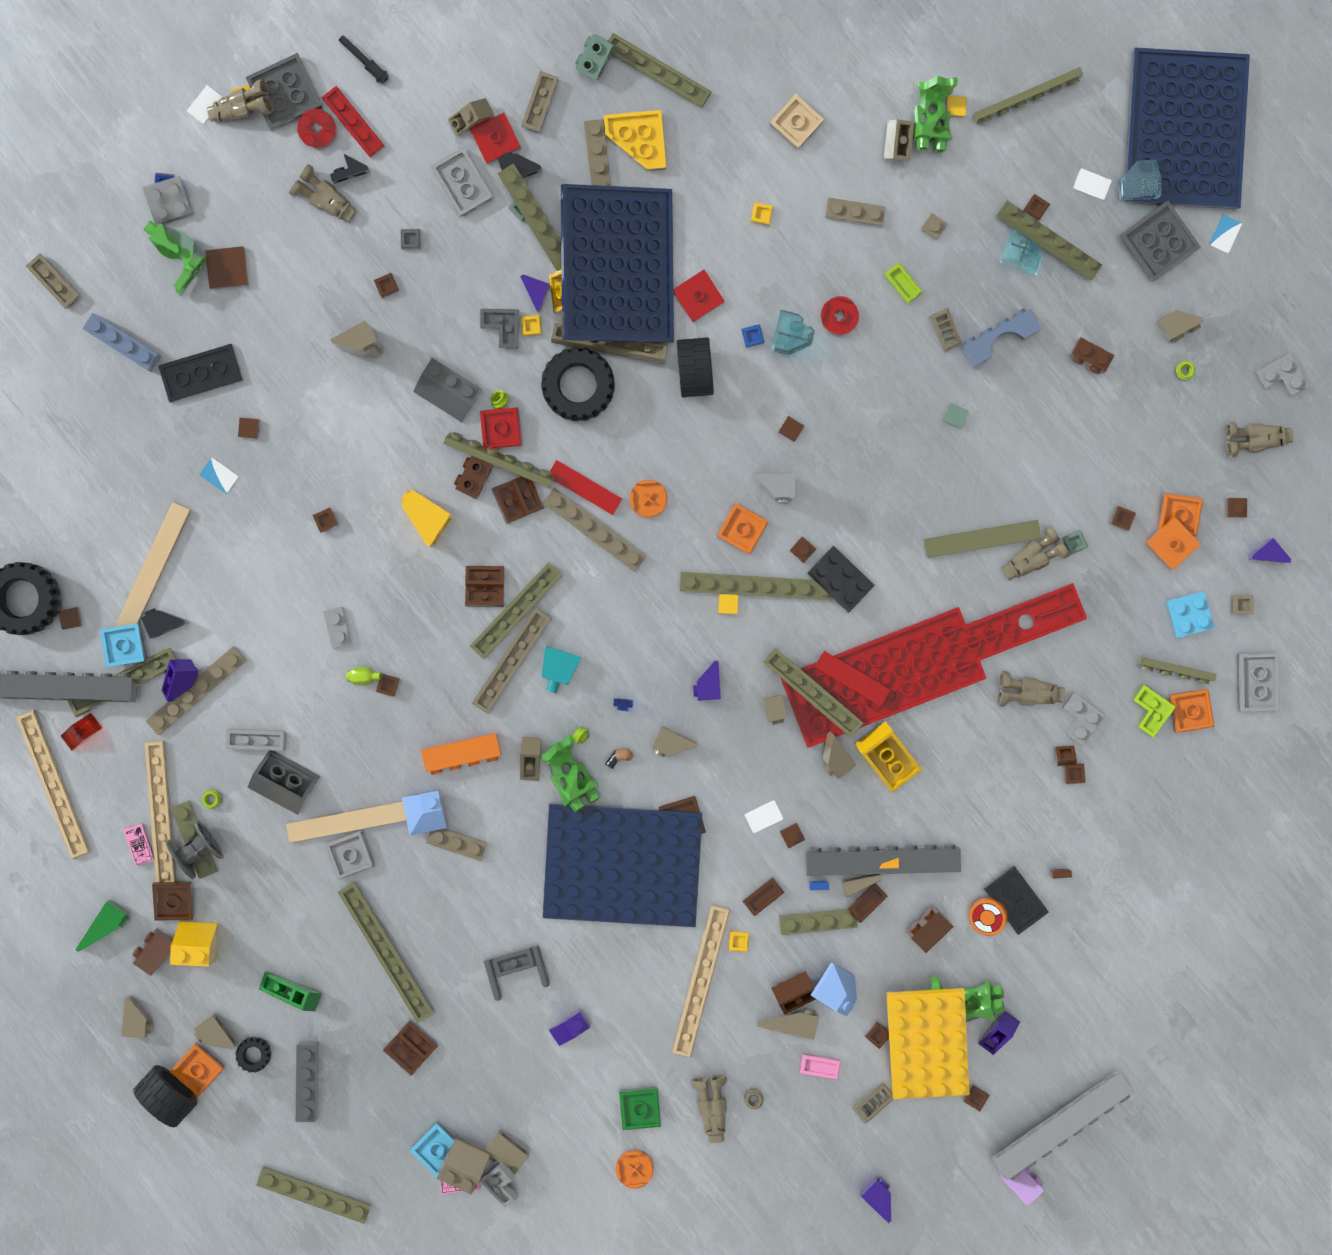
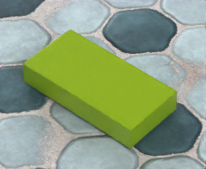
(903, 283)

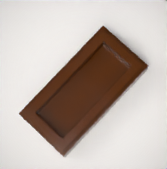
(763, 896)
(867, 902)

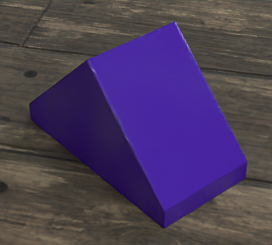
(537, 291)
(1271, 552)

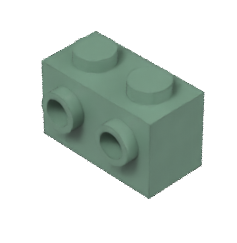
(595, 56)

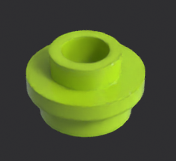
(1191, 370)
(499, 399)
(581, 735)
(205, 801)

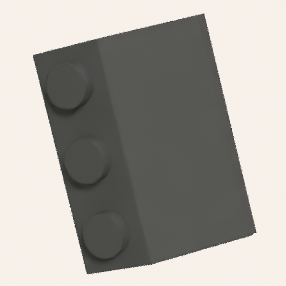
(447, 390)
(283, 781)

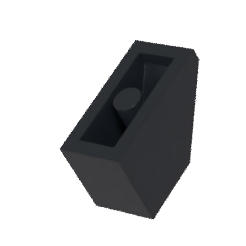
(525, 166)
(161, 622)

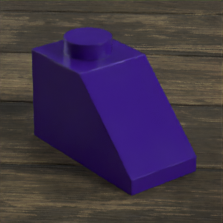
(178, 678)
(708, 684)
(570, 1027)
(999, 1032)
(878, 1197)

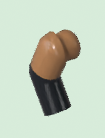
(619, 754)

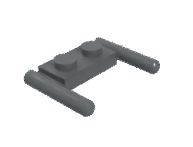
(514, 963)

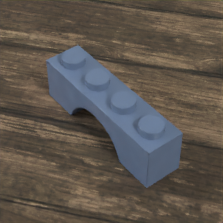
(1022, 325)
(122, 342)

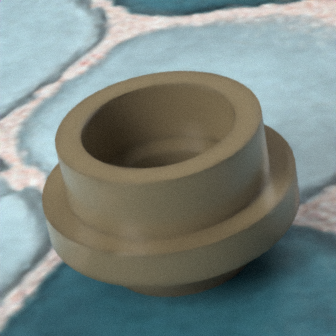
(753, 1105)

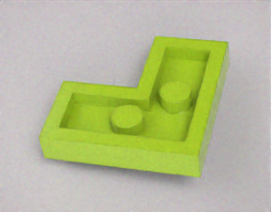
(1158, 708)

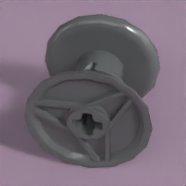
(194, 849)

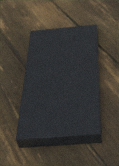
(200, 373)

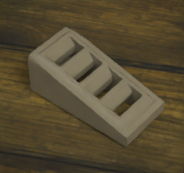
(936, 325)
(855, 885)
(863, 1103)

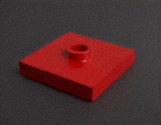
(495, 138)
(698, 296)
(501, 427)

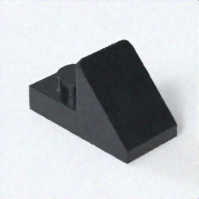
(354, 170)

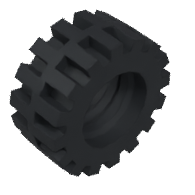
(241, 1056)

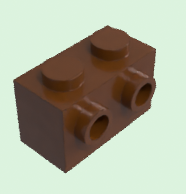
(1091, 356)
(473, 477)
(929, 929)
(152, 952)
(794, 992)

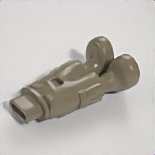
(238, 105)
(325, 197)
(1259, 437)
(1033, 558)
(1031, 692)
(713, 1109)

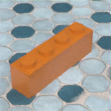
(461, 752)

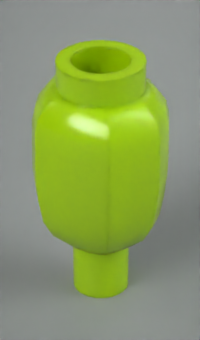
(362, 676)

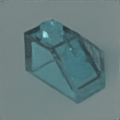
(1141, 181)
(1021, 252)
(791, 334)

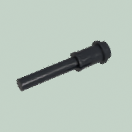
(376, 71)

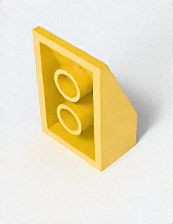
(888, 757)

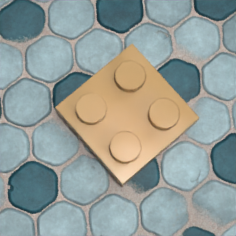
(796, 121)

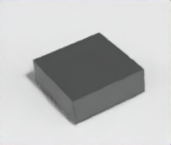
(410, 239)

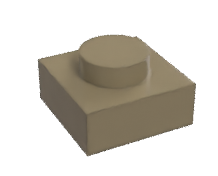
(934, 226)
(1243, 604)

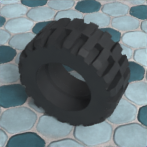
(578, 410)
(47, 598)

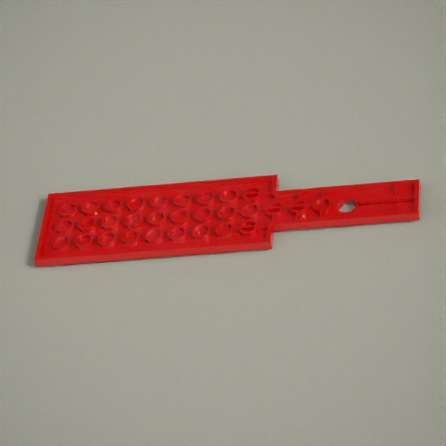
(930, 659)

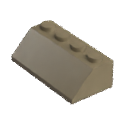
(359, 341)

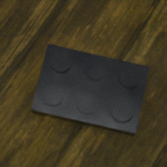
(841, 579)
(1018, 899)

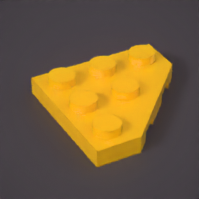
(639, 136)

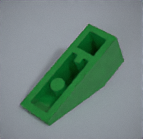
(108, 920)
(290, 992)

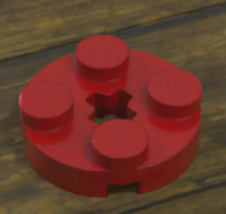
(325, 134)
(835, 305)

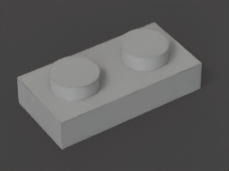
(337, 627)

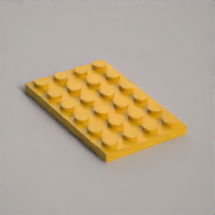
(928, 1043)

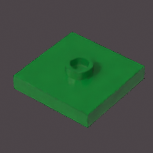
(640, 1108)

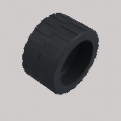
(695, 367)
(165, 1096)

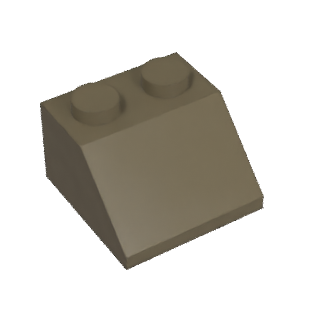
(463, 1165)

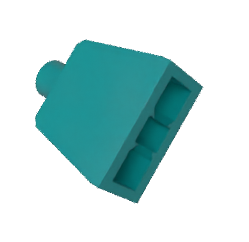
(558, 667)

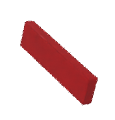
(353, 121)
(585, 487)
(852, 678)

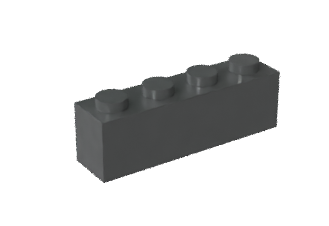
(306, 1081)

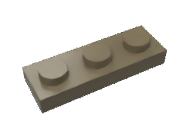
(539, 101)
(855, 211)
(52, 281)
(457, 843)

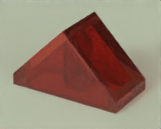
(81, 731)

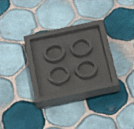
(288, 90)
(1160, 240)

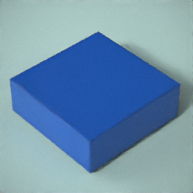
(752, 336)
(819, 885)

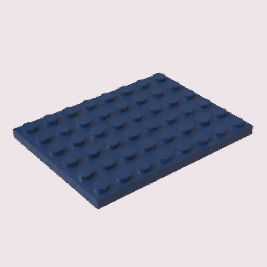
(1193, 121)
(617, 263)
(622, 865)

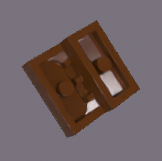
(517, 499)
(484, 586)
(410, 1048)

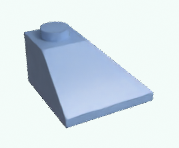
(424, 812)
(837, 989)

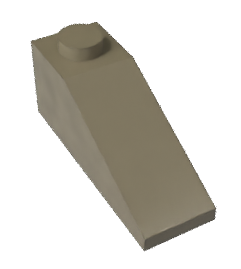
(795, 1023)

